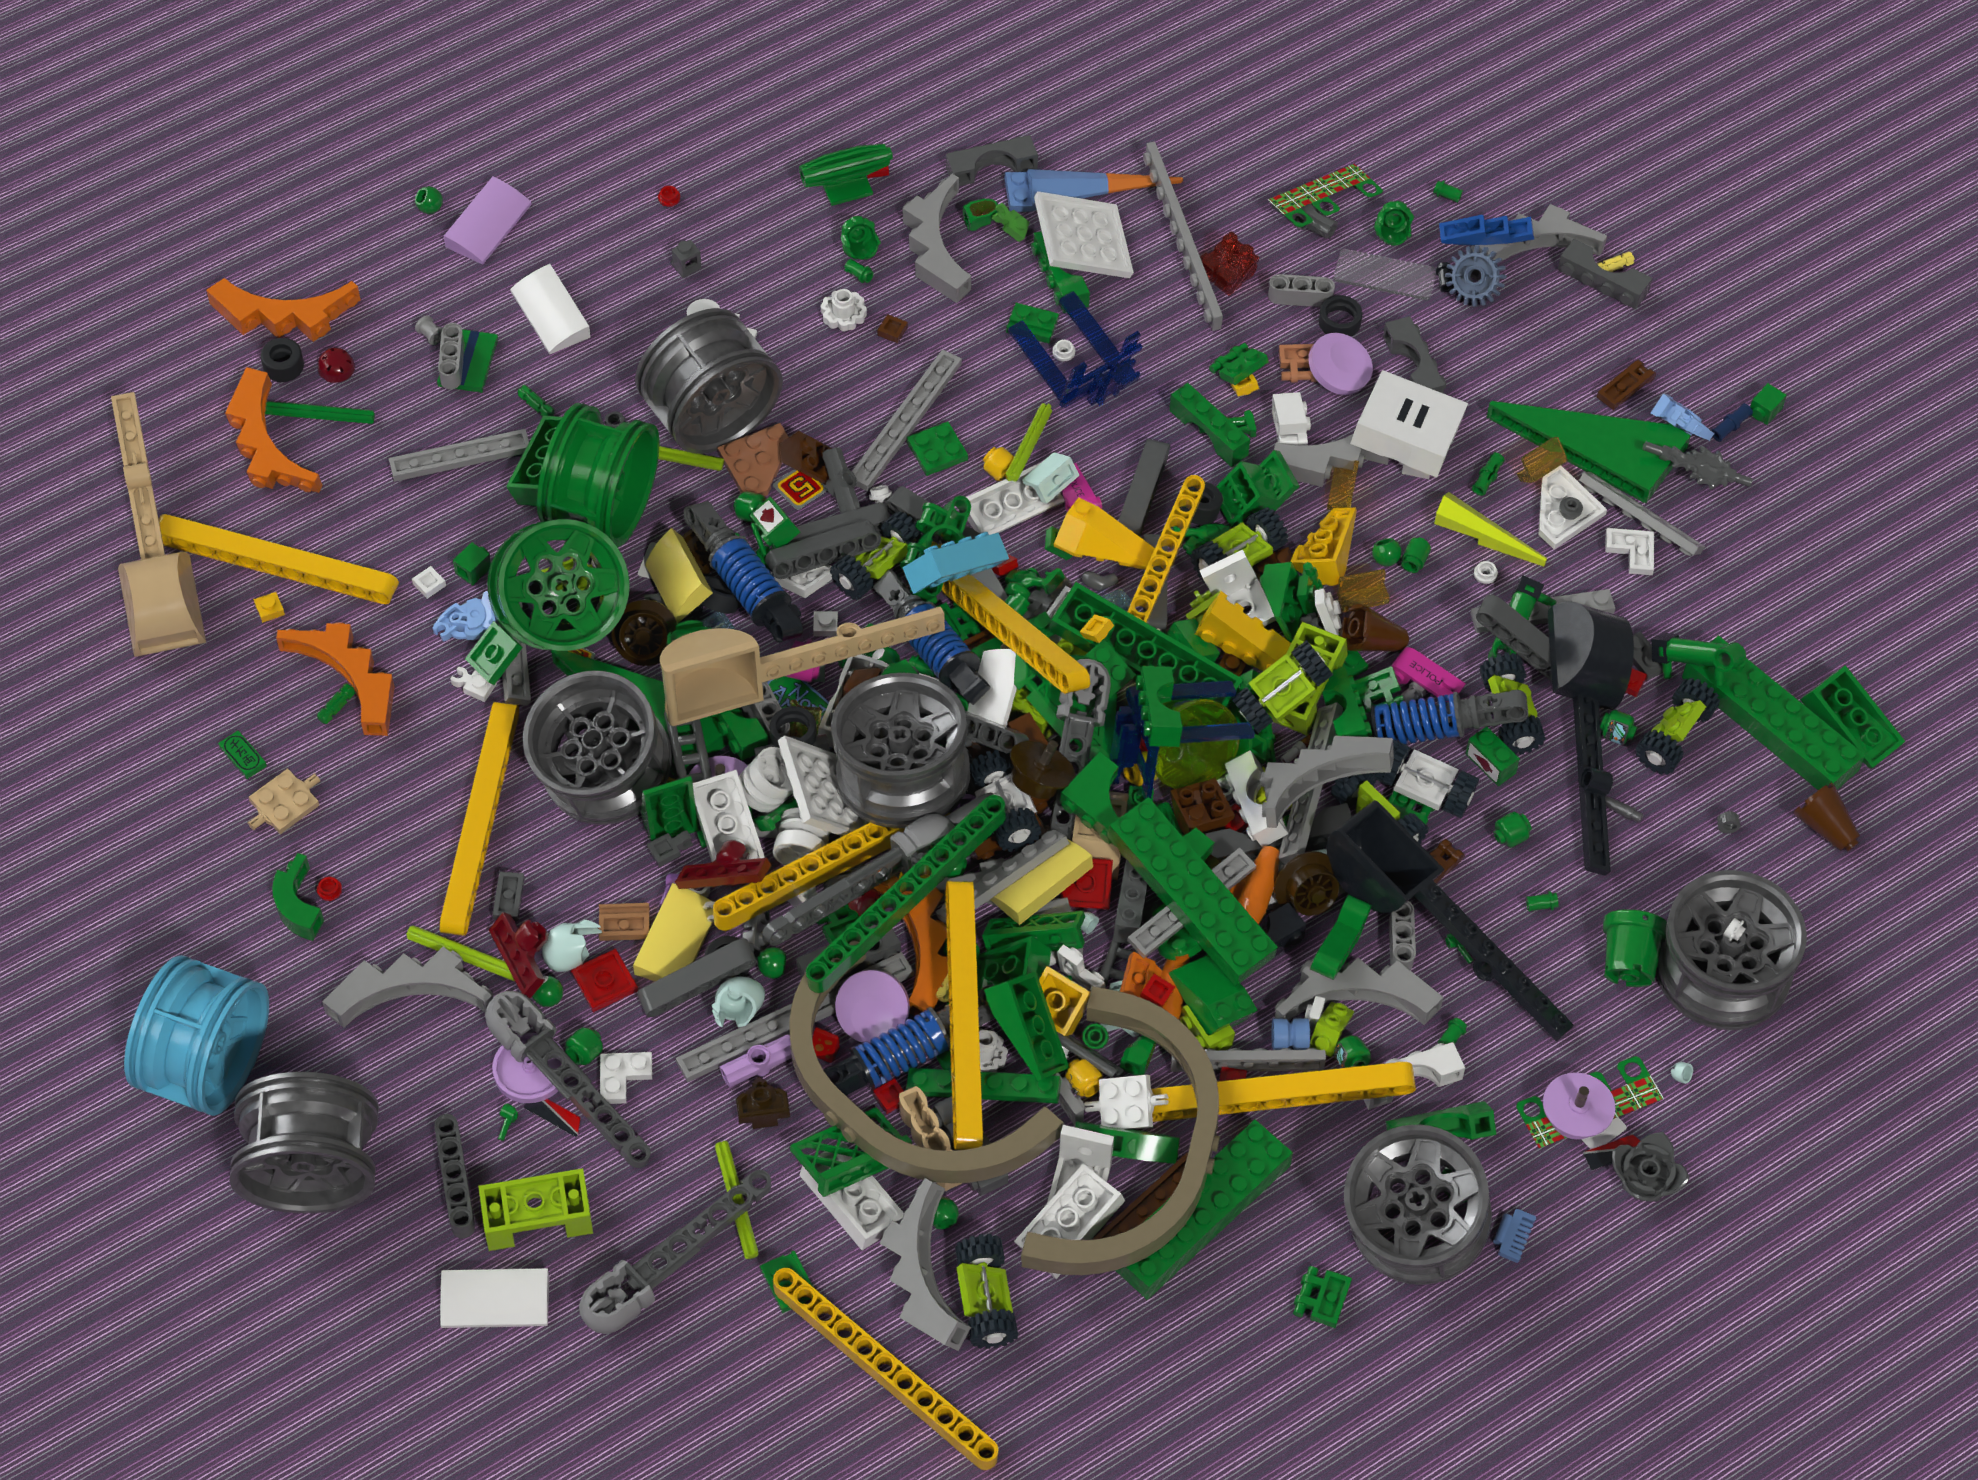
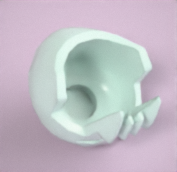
(567, 945)
(738, 1000)

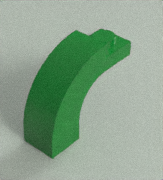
(296, 915)

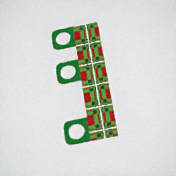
(1319, 190)
(1636, 1094)

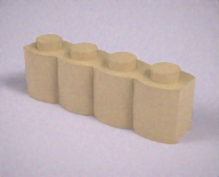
(923, 1124)

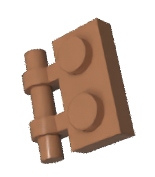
(1295, 357)

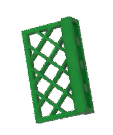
(841, 1173)

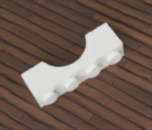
(1245, 776)
(1438, 1064)

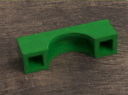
(1056, 278)
(1226, 437)
(1340, 690)
(1161, 723)
(742, 733)
(1258, 744)
(1464, 1121)

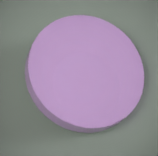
(1340, 364)
(871, 1004)
(522, 1080)

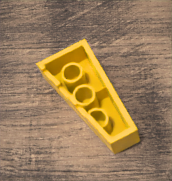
(1240, 635)

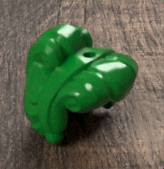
(1394, 228)
(859, 238)

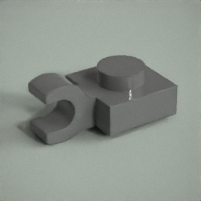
(667, 849)

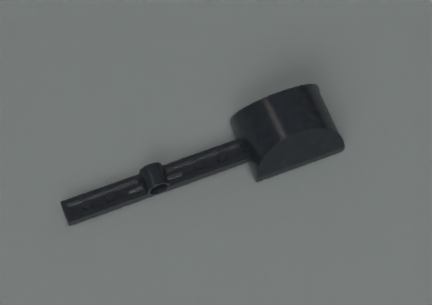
(1593, 667)
(1388, 867)

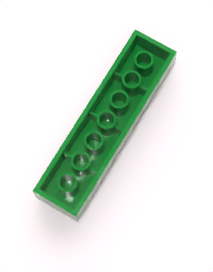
(1136, 641)
(1782, 723)
(1192, 891)
(1238, 1178)

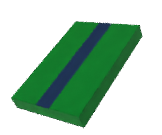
(477, 360)

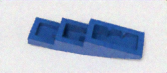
(1492, 231)

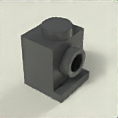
(683, 252)

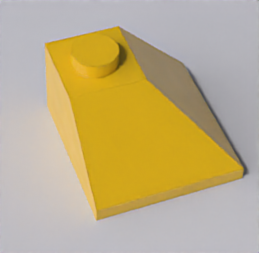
(1065, 1000)

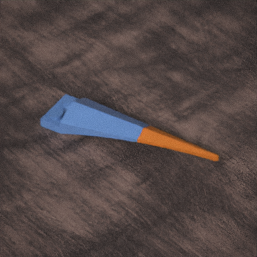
(1023, 186)

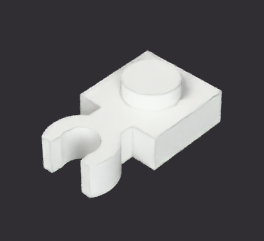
(473, 684)

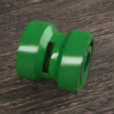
(1095, 1036)

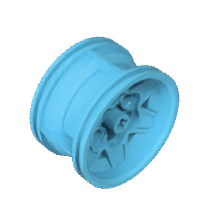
(196, 1035)

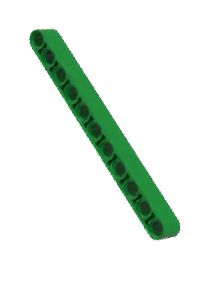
(903, 903)

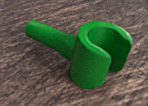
(1452, 942)
(510, 1115)

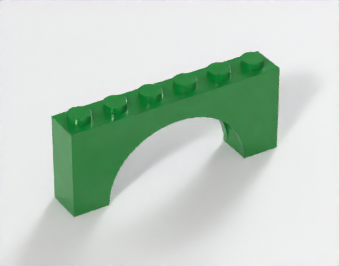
(1090, 801)

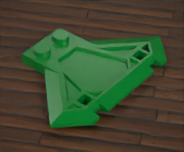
(1046, 696)

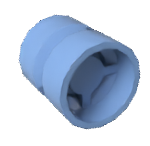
(1290, 1034)

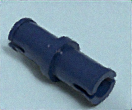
(1732, 422)

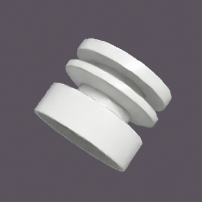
(766, 781)
(797, 838)

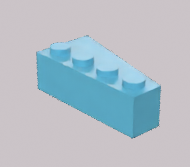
(955, 561)

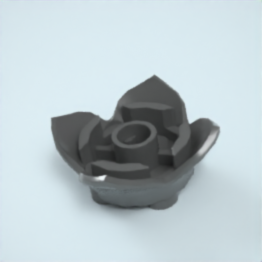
(1653, 1154)

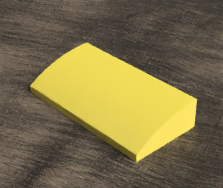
(677, 575)
(1044, 882)
(675, 934)

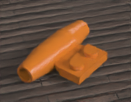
(1257, 887)
(1141, 970)

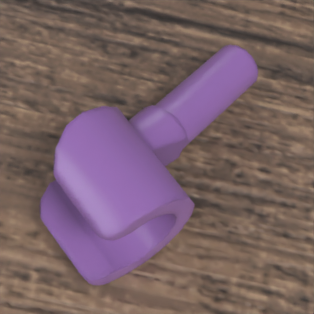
(670, 878)

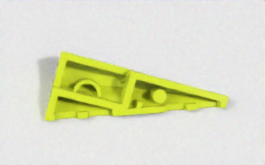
(1464, 519)

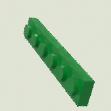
(993, 1085)

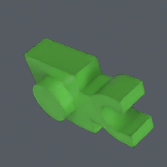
(1013, 222)

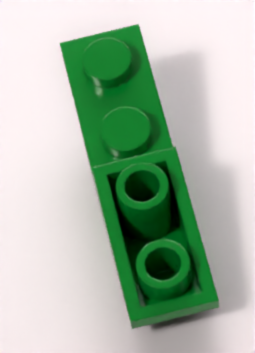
(1138, 1144)

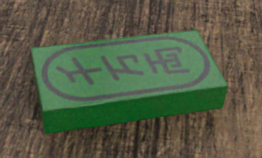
(242, 754)

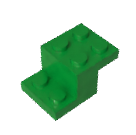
(1256, 487)

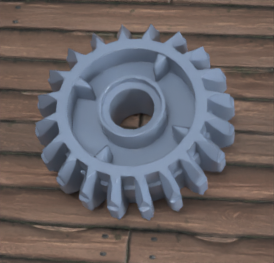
(1462, 276)

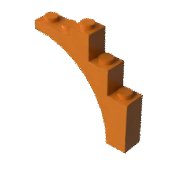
(281, 316)
(268, 464)
(355, 664)
(927, 939)

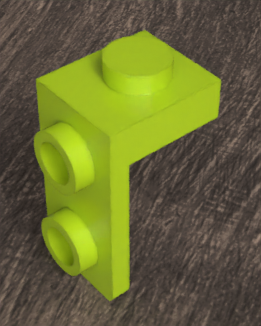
(1330, 1027)
(1219, 1041)

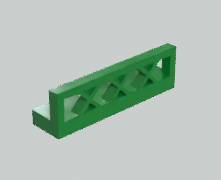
(1052, 934)

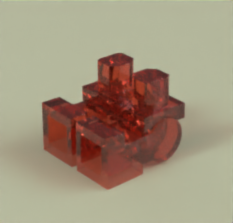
(1230, 263)

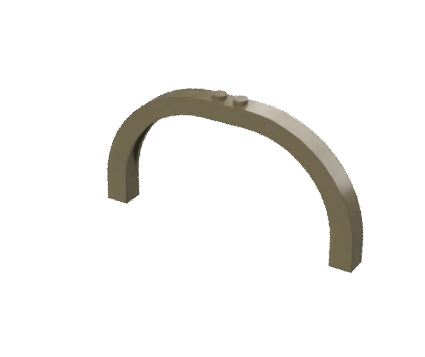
(896, 1154)
(1127, 1248)

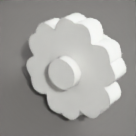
(843, 310)
(992, 1051)

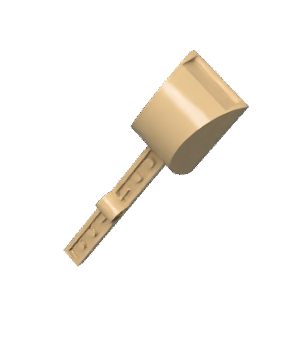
(159, 587)
(724, 668)

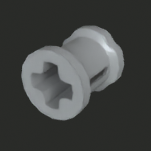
(429, 329)

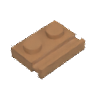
(624, 921)

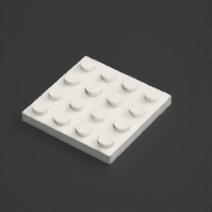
(1083, 235)
(816, 787)

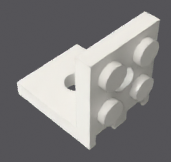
(1238, 581)
(1080, 1148)

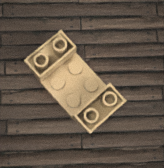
(1091, 840)

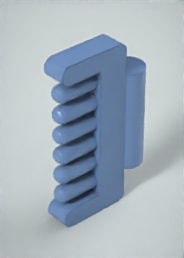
(1507, 1232)

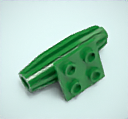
(845, 171)

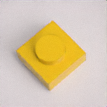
(1246, 386)
(269, 607)
(1097, 628)

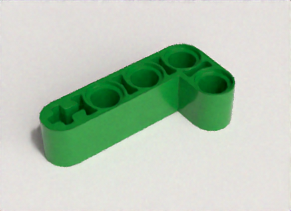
(1341, 938)

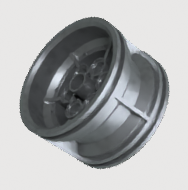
(708, 380)
(892, 753)
(607, 792)
(1771, 925)
(304, 1142)
(1378, 1166)

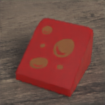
(825, 1044)

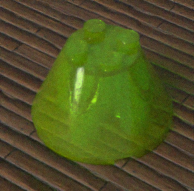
(1196, 760)

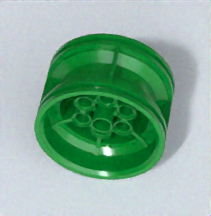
(598, 472)
(607, 581)

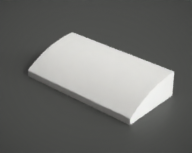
(550, 310)
(1007, 505)
(998, 670)
(725, 814)
(860, 1208)
(1076, 1209)
(494, 1298)

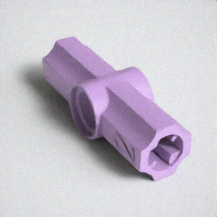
(745, 1067)

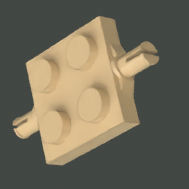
(283, 801)

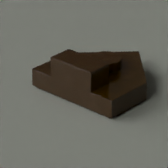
(762, 1105)

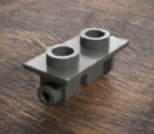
(755, 937)

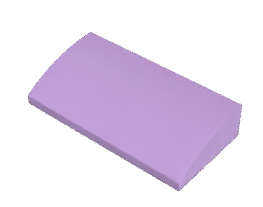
(486, 221)

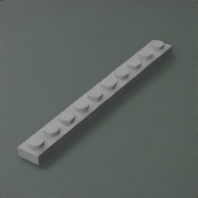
(1184, 240)
(769, 1028)

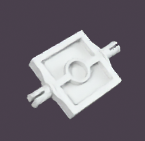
(1126, 1102)

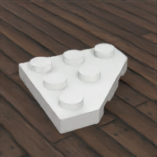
(1552, 525)

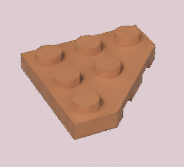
(754, 459)

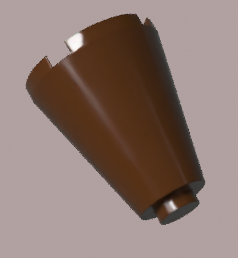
(1372, 631)
(1829, 818)

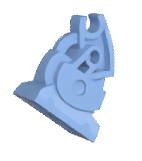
(1680, 417)
(467, 620)

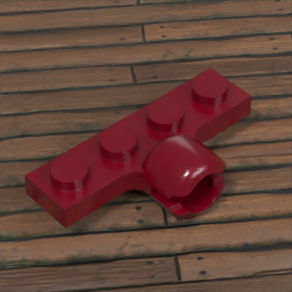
(729, 868)
(518, 950)

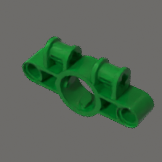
(940, 522)

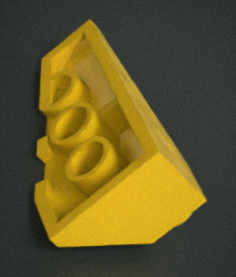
(1096, 534)
(1328, 546)

